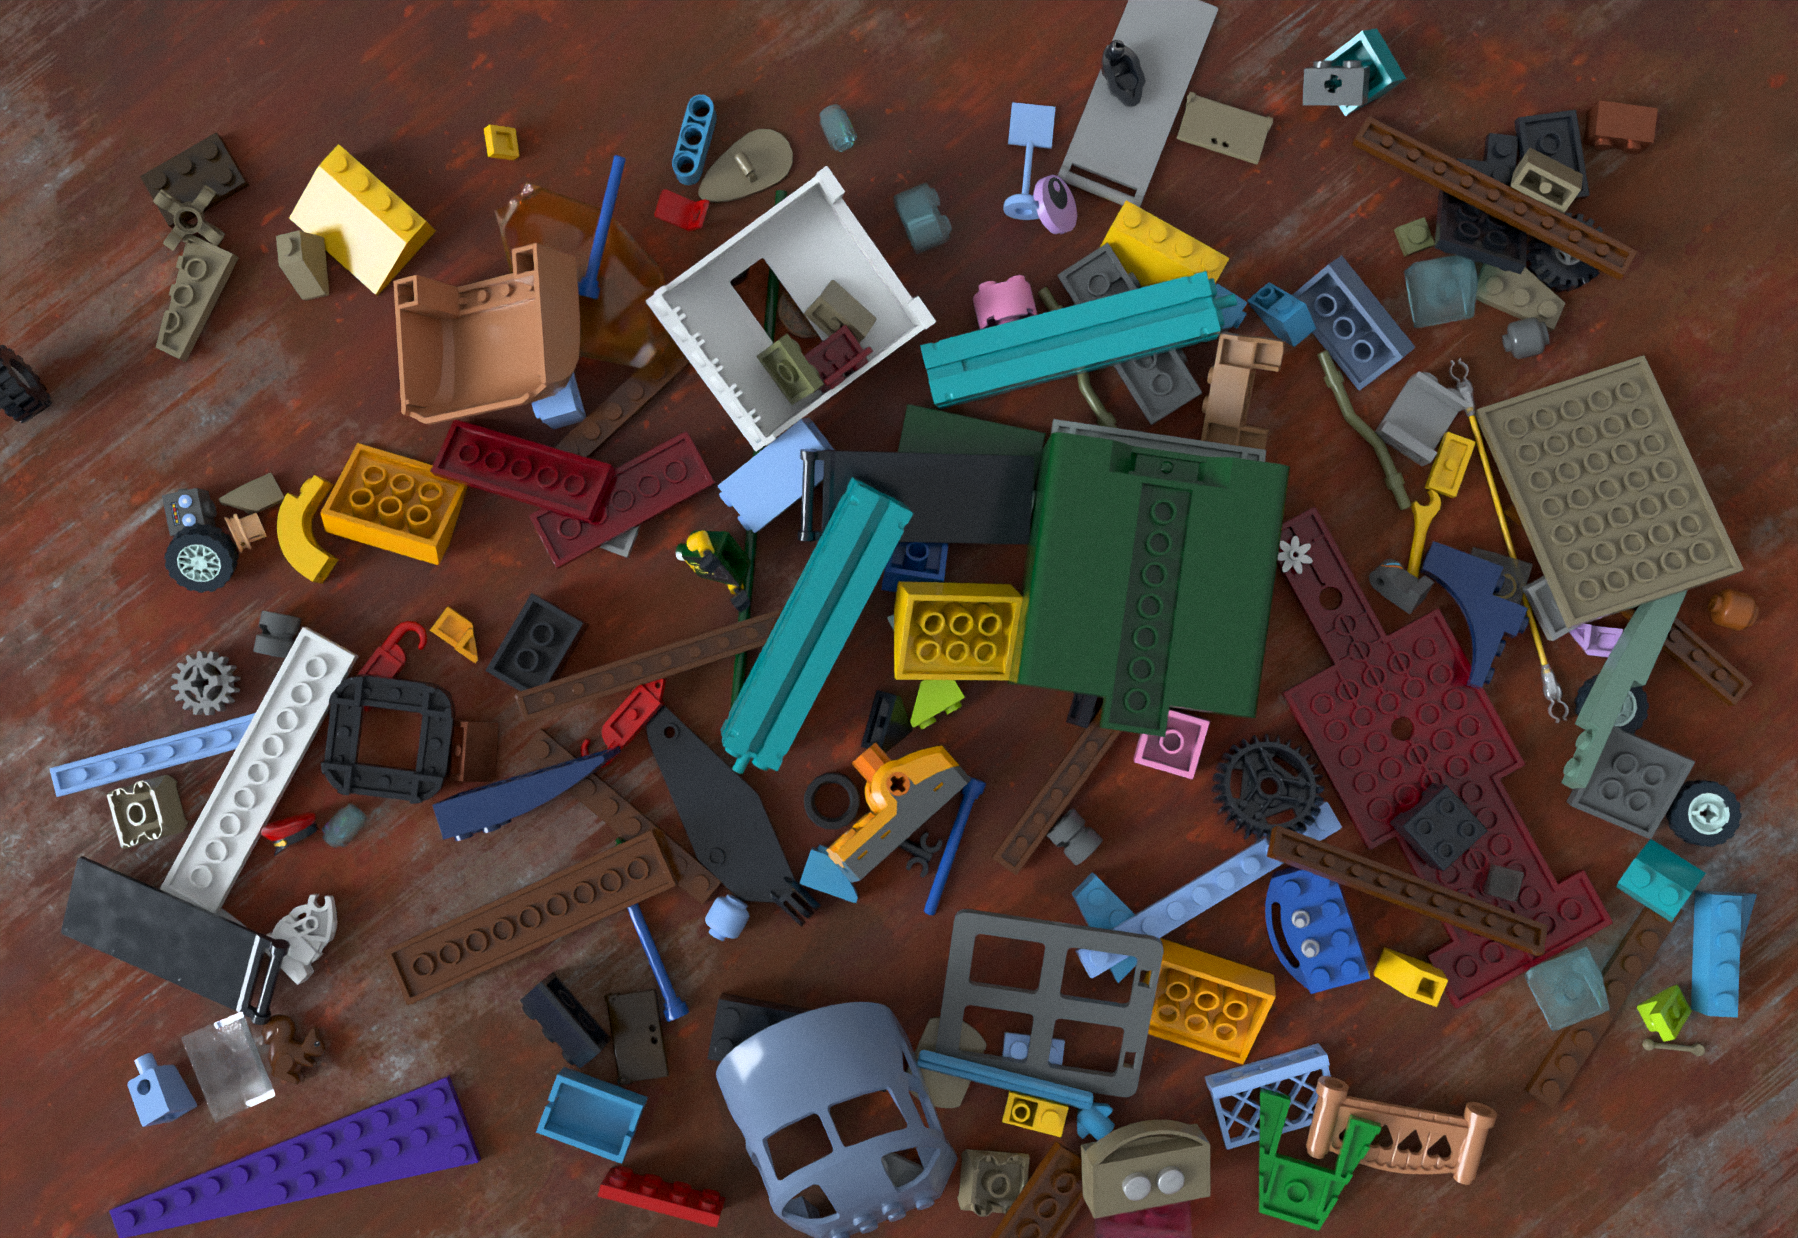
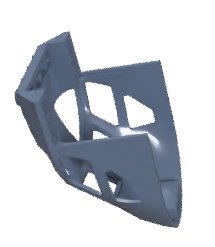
(804, 1071)

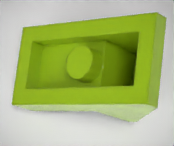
(1665, 1012)

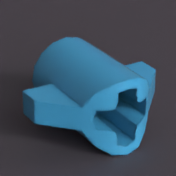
(1095, 1121)

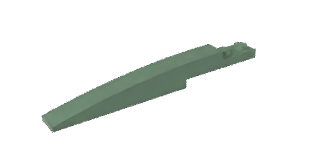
(1625, 668)

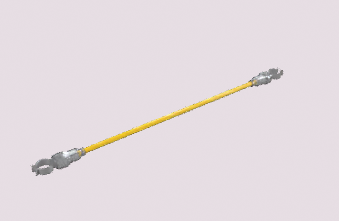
(1551, 688)

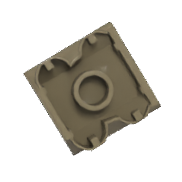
(147, 811)
(991, 1180)

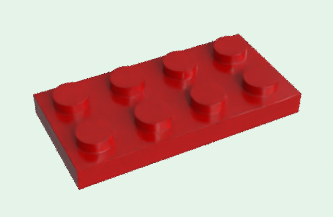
(662, 1197)

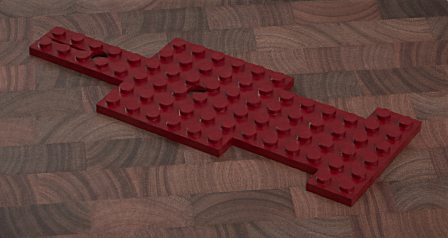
(1453, 742)

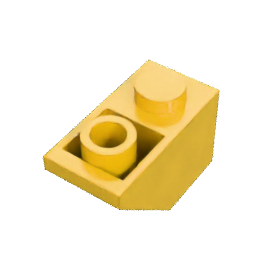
(1411, 976)
(1035, 1113)

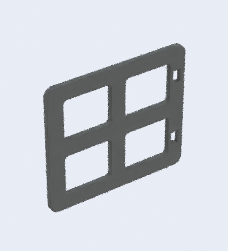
(1047, 1002)

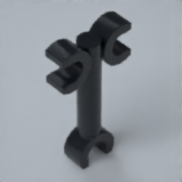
(921, 853)

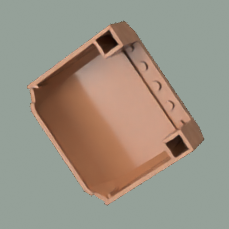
(488, 340)

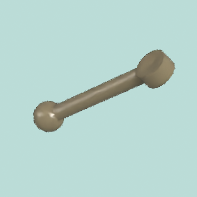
(1696, 1049)

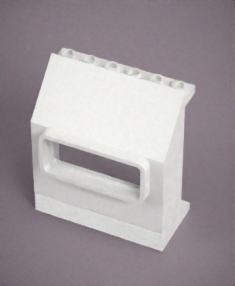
(807, 245)

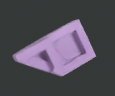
(1595, 639)

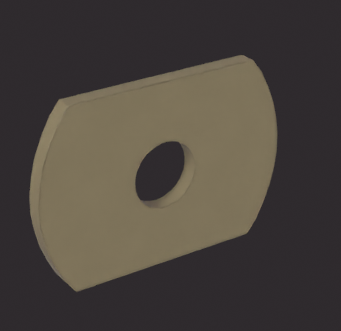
(945, 1089)

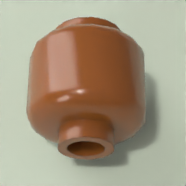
(1733, 609)

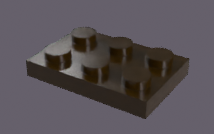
(191, 170)

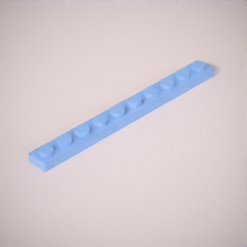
(1203, 892)

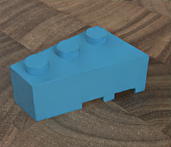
(1104, 910)

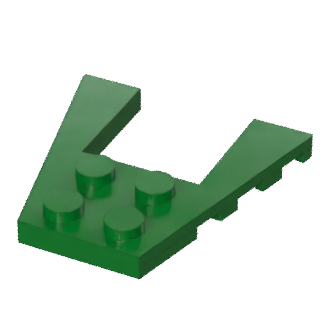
(1300, 1189)

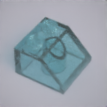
(1441, 290)
(1568, 989)

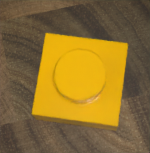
(501, 142)

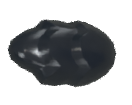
(1123, 73)

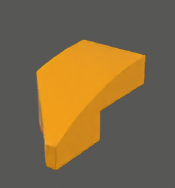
(457, 632)

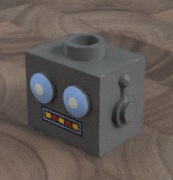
(188, 508)

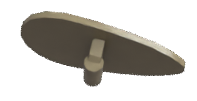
(748, 167)

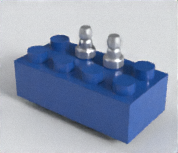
(1316, 929)

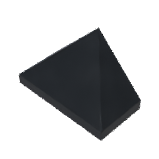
(886, 722)

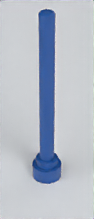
(588, 285)
(970, 793)
(673, 1005)

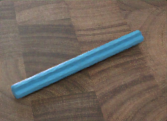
(1005, 1079)

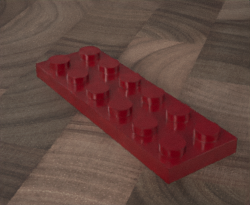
(523, 470)
(634, 496)

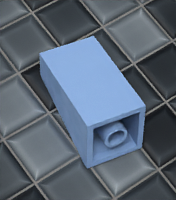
(773, 476)

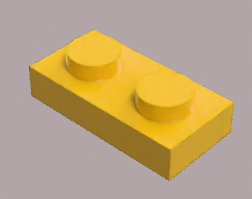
(1450, 464)

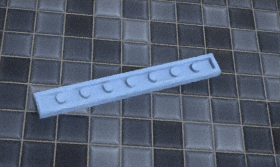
(149, 756)

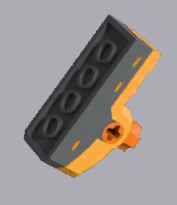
(923, 786)

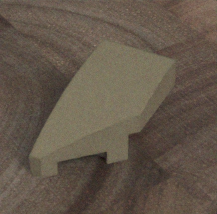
(254, 495)

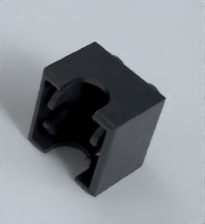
(1439, 827)

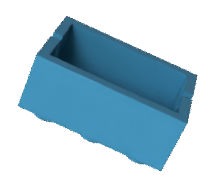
(592, 1115)

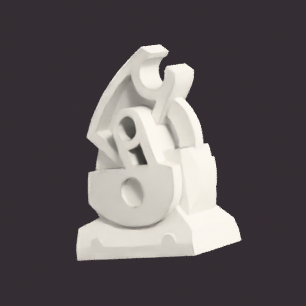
(306, 936)

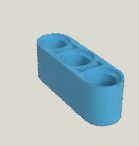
(692, 126)

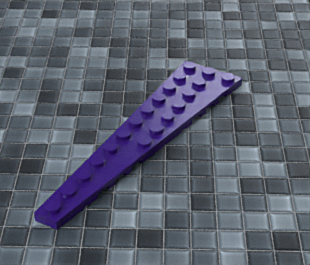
(373, 1146)

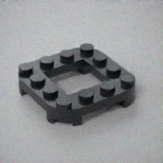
(344, 736)

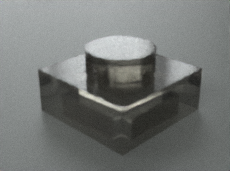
(1503, 882)

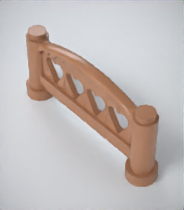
(1464, 1133)

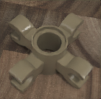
(170, 204)

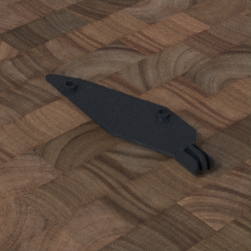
(725, 820)

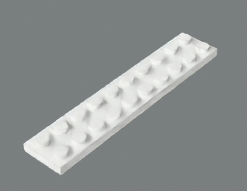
(259, 771)

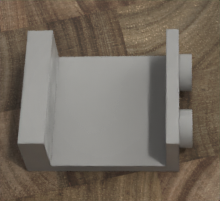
(1420, 417)

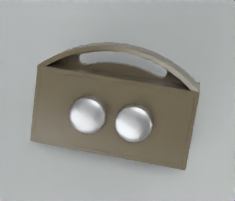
(1145, 1167)

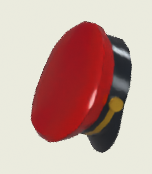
(290, 830)

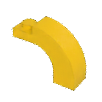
(296, 533)

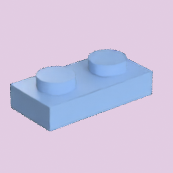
(1017, 1046)

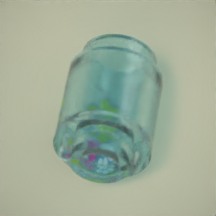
(837, 128)
(344, 826)

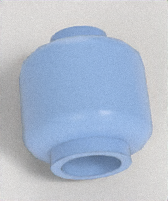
(727, 917)

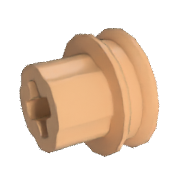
(245, 530)

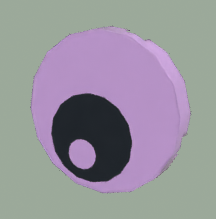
(1056, 205)

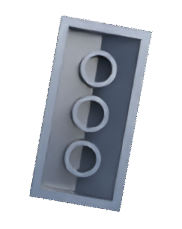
(1353, 323)

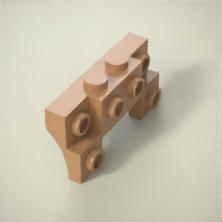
(1232, 388)

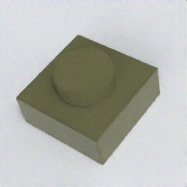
(1414, 237)

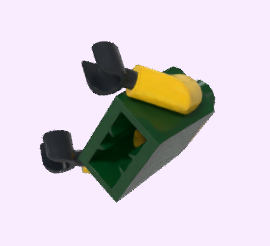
(720, 559)

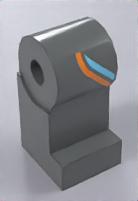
(1399, 585)

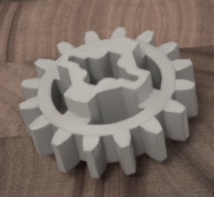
(206, 695)

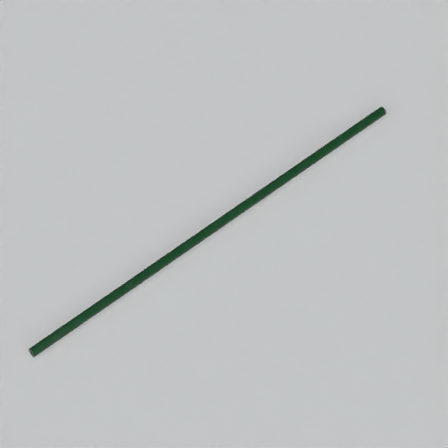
(751, 537)

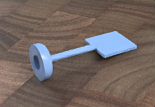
(1029, 127)

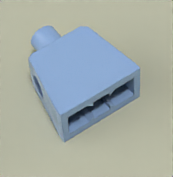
(159, 1092)

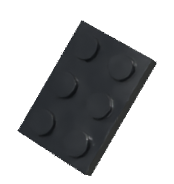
(1556, 137)

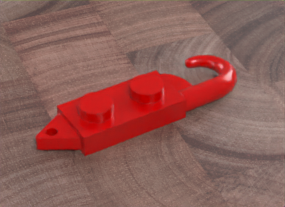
(390, 656)
(631, 716)

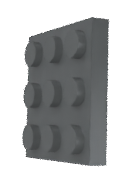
(1633, 783)

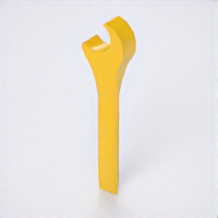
(1422, 517)

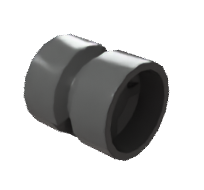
(276, 633)
(1074, 837)

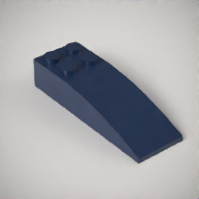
(497, 803)

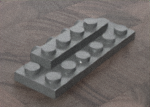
(1157, 381)

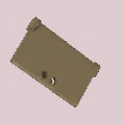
(1224, 124)

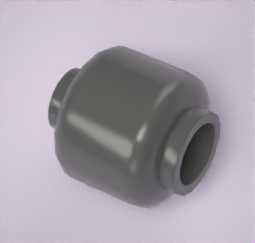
(1526, 338)

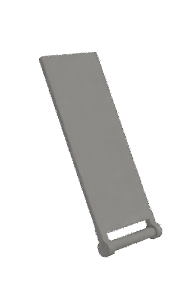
(1126, 140)

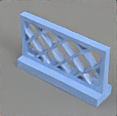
(1260, 1074)

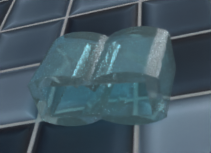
(922, 218)

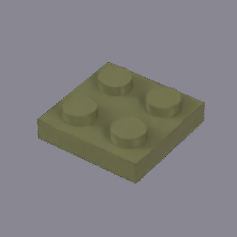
(790, 369)

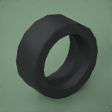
(832, 823)

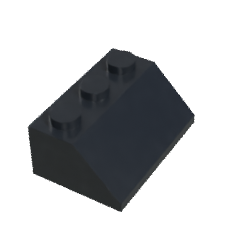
(565, 1021)

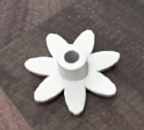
(1290, 559)

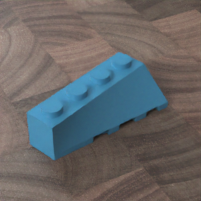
(1717, 943)

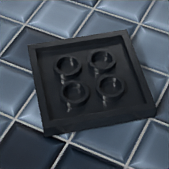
(1478, 235)

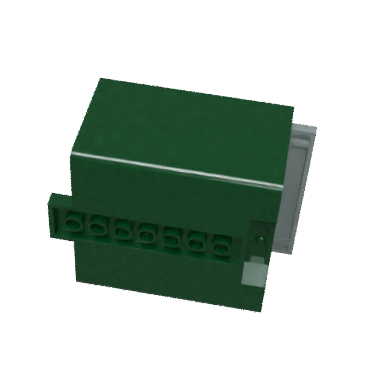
(1149, 574)

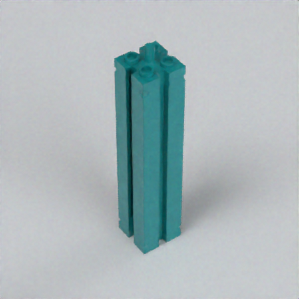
(1075, 340)
(813, 626)

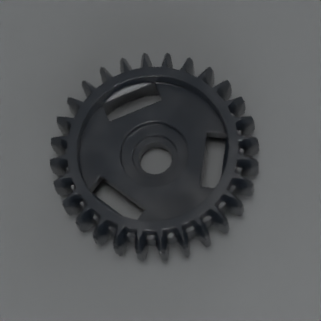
(1254, 805)

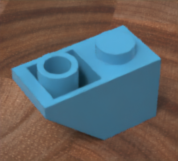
(1282, 314)

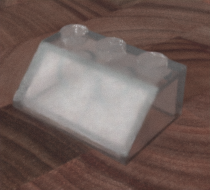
(228, 1066)

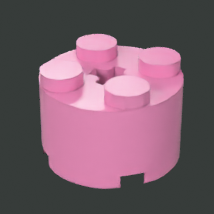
(1003, 302)

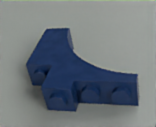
(1488, 616)

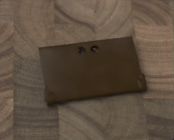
(632, 1036)

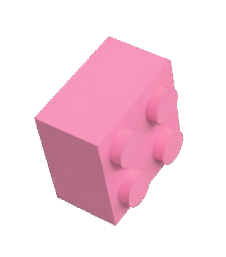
(1179, 748)

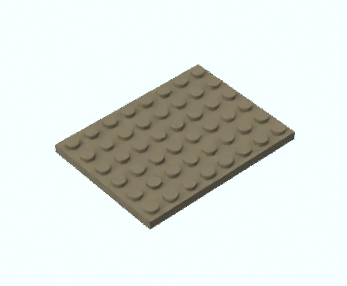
(1607, 492)

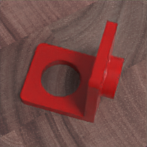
(681, 211)

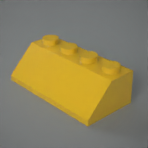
(1159, 250)

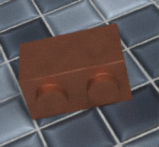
(1620, 126)

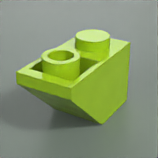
(932, 699)

